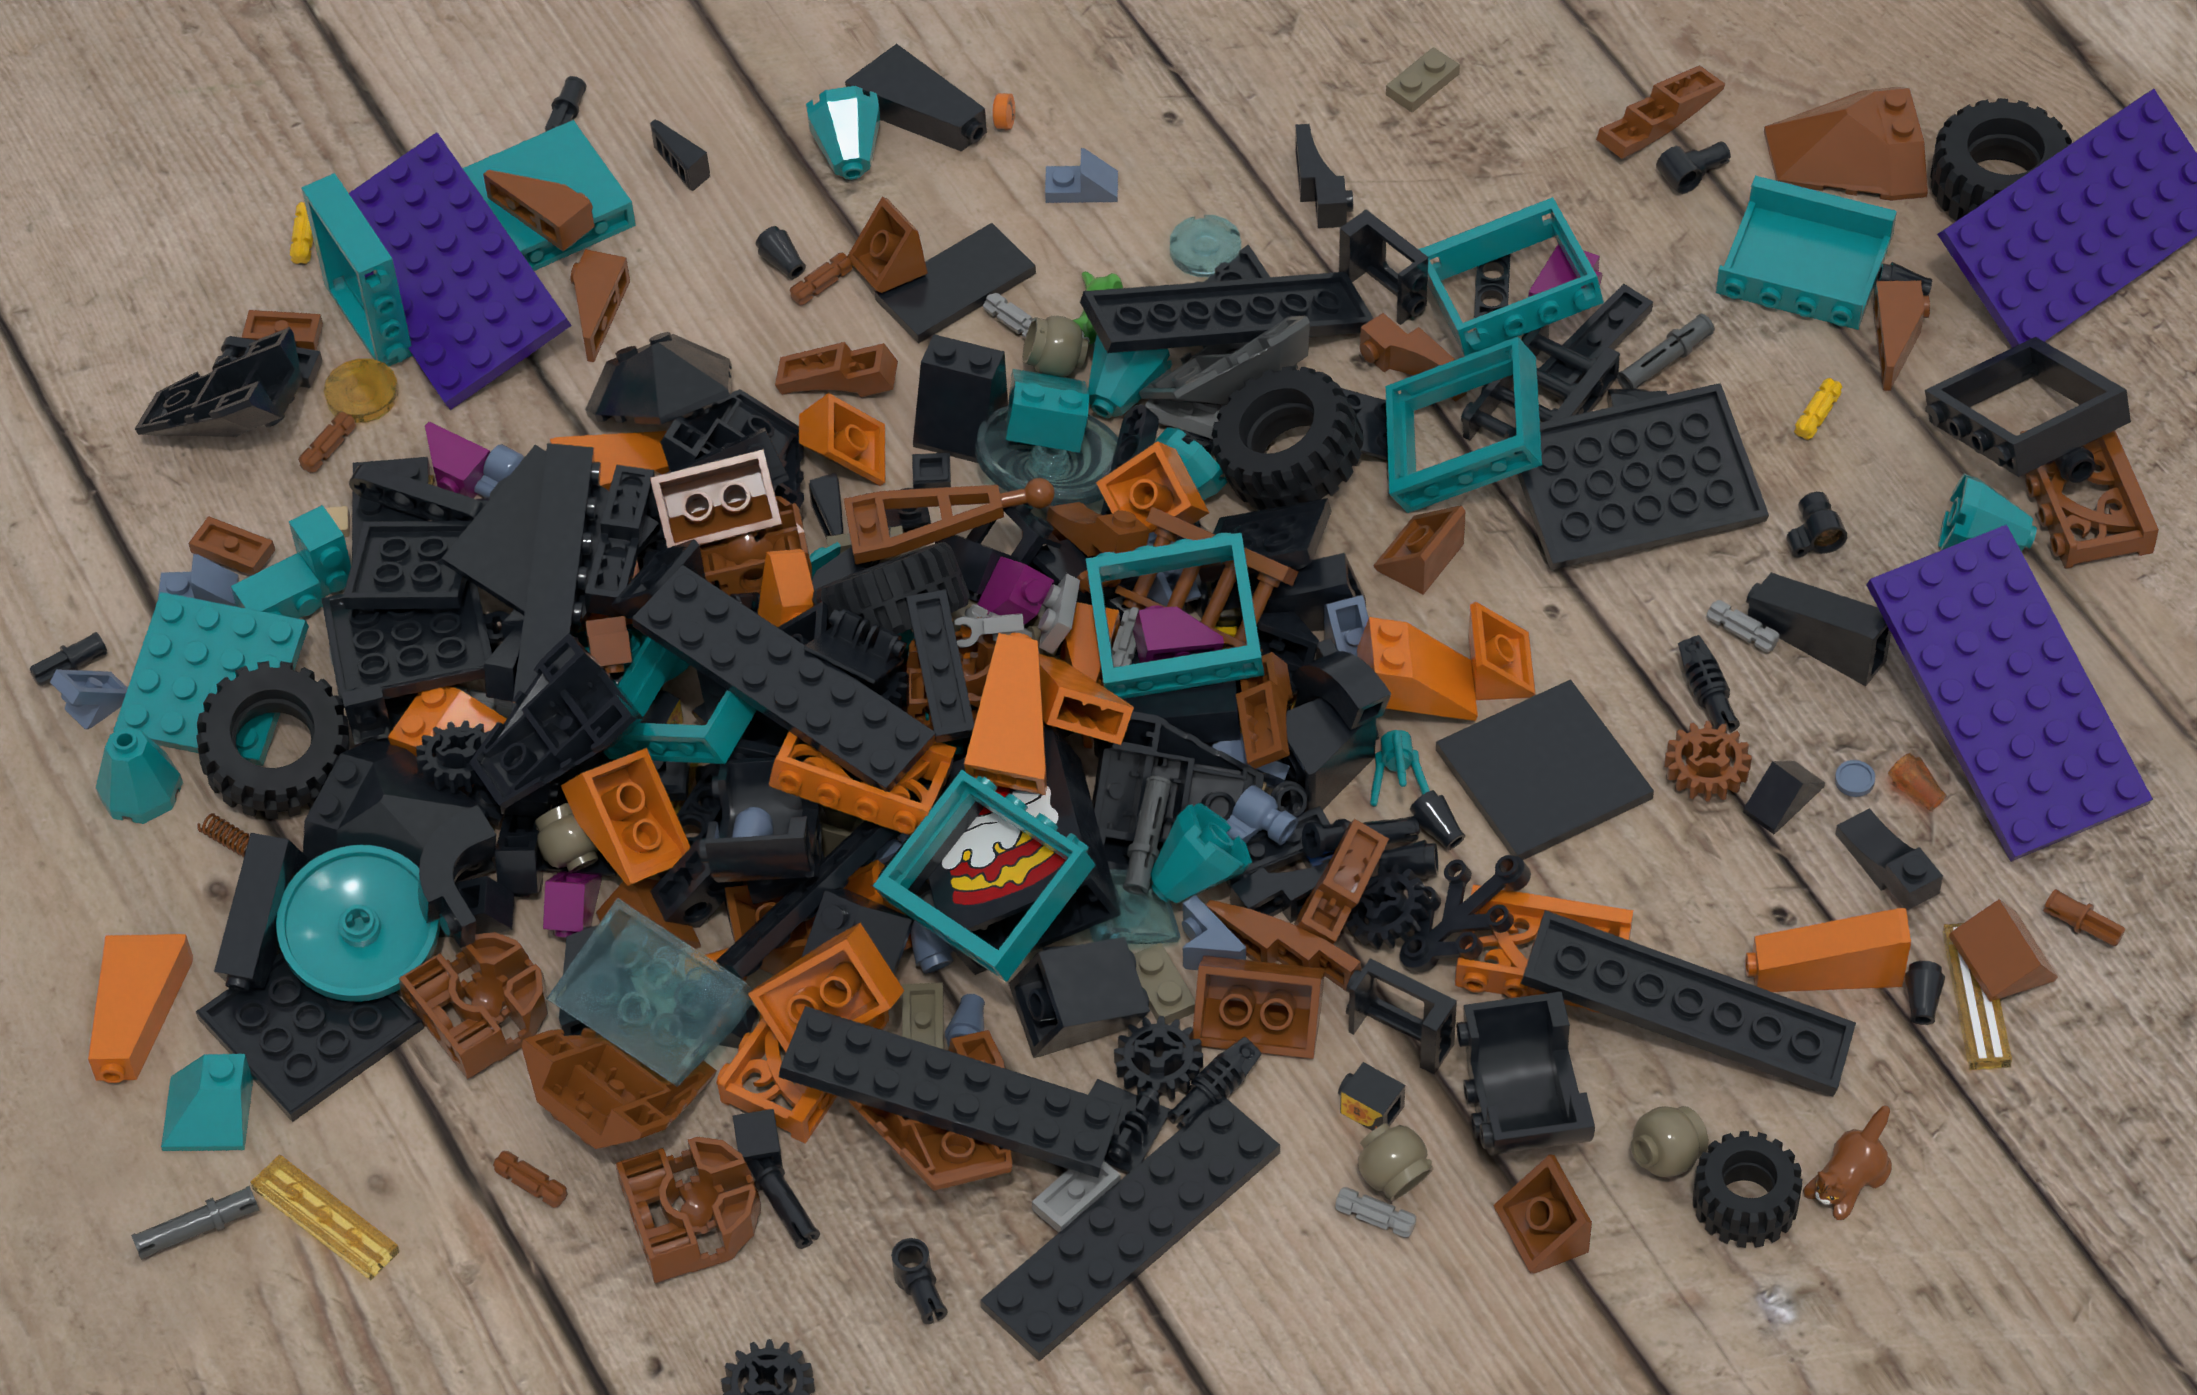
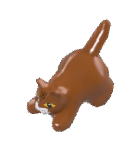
(1855, 1161)

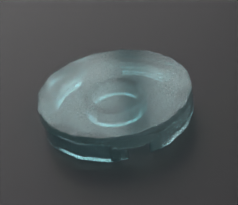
(1204, 244)

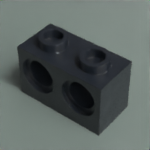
(688, 891)

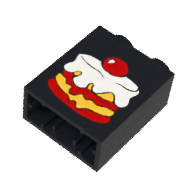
(1001, 871)

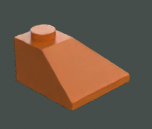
(845, 437)

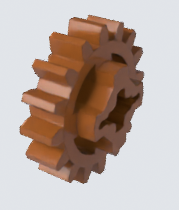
(1708, 761)

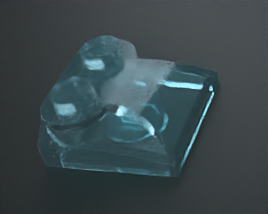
(1142, 917)

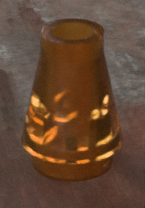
(1916, 781)

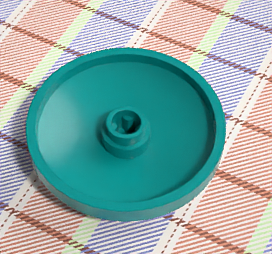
(355, 923)

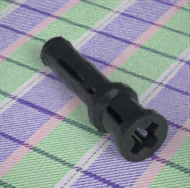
(1326, 838)

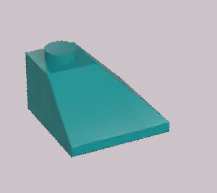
(209, 1105)

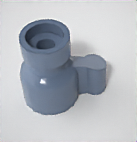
(498, 465)
(1260, 812)

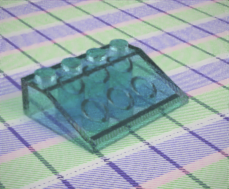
(651, 993)

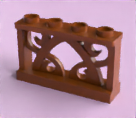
(2131, 519)

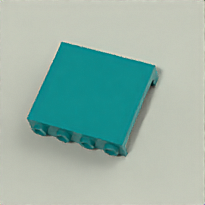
(563, 158)
(1807, 252)

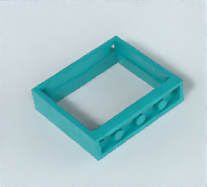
(1498, 240)
(348, 251)
(1477, 468)
(1184, 670)
(677, 741)
(933, 832)

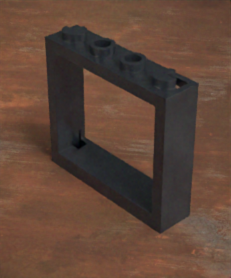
(2100, 409)

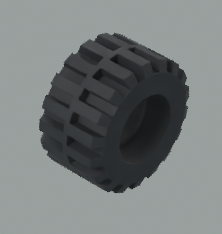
(1754, 1161)

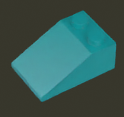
(1047, 410)

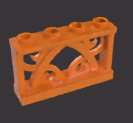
(828, 784)
(1527, 913)
(807, 1103)

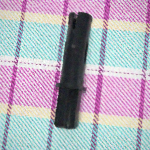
(771, 1180)

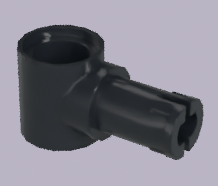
(1687, 169)
(918, 1280)

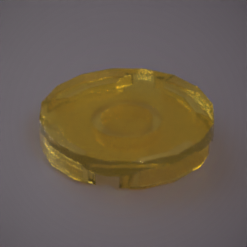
(361, 389)

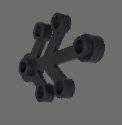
(1427, 945)

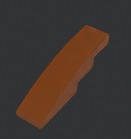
(1665, 109)
(1277, 940)

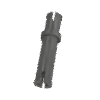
(1678, 344)
(1144, 850)
(195, 1222)

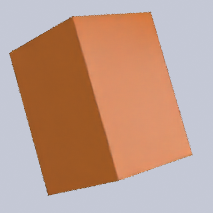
(1499, 656)

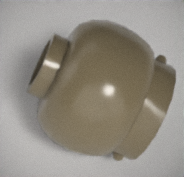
(1054, 346)
(564, 841)
(1669, 1140)
(1394, 1160)

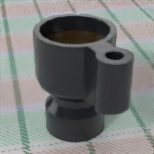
(1822, 528)

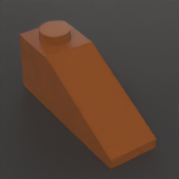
(543, 206)
(599, 288)
(1898, 323)

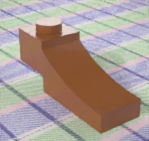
(1394, 349)
(838, 368)
(1098, 532)
(609, 643)
(1263, 712)
(1342, 882)

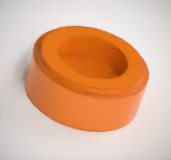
(1004, 111)

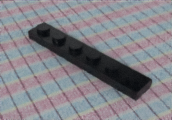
(804, 899)

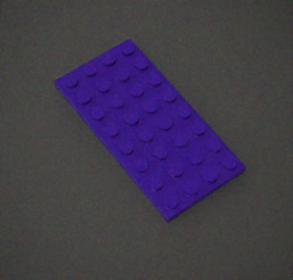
(2081, 222)
(459, 274)
(2009, 692)

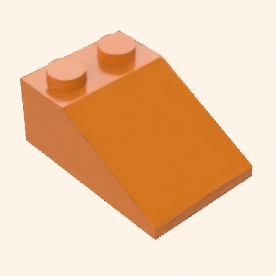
(1081, 646)
(1418, 670)
(436, 709)
(628, 816)
(837, 977)

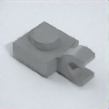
(990, 625)

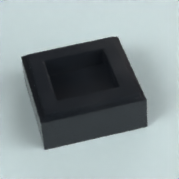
(931, 470)

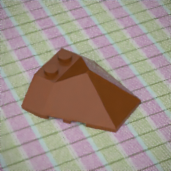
(1854, 145)
(603, 1089)
(937, 1154)

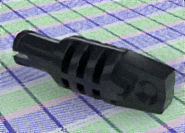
(1707, 682)
(1217, 1078)

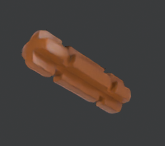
(821, 278)
(327, 442)
(530, 1179)

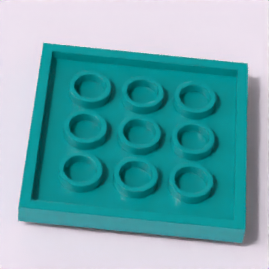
(192, 650)

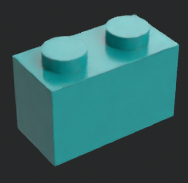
(322, 548)
(281, 589)

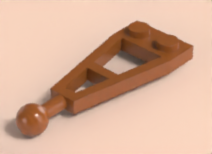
(869, 522)

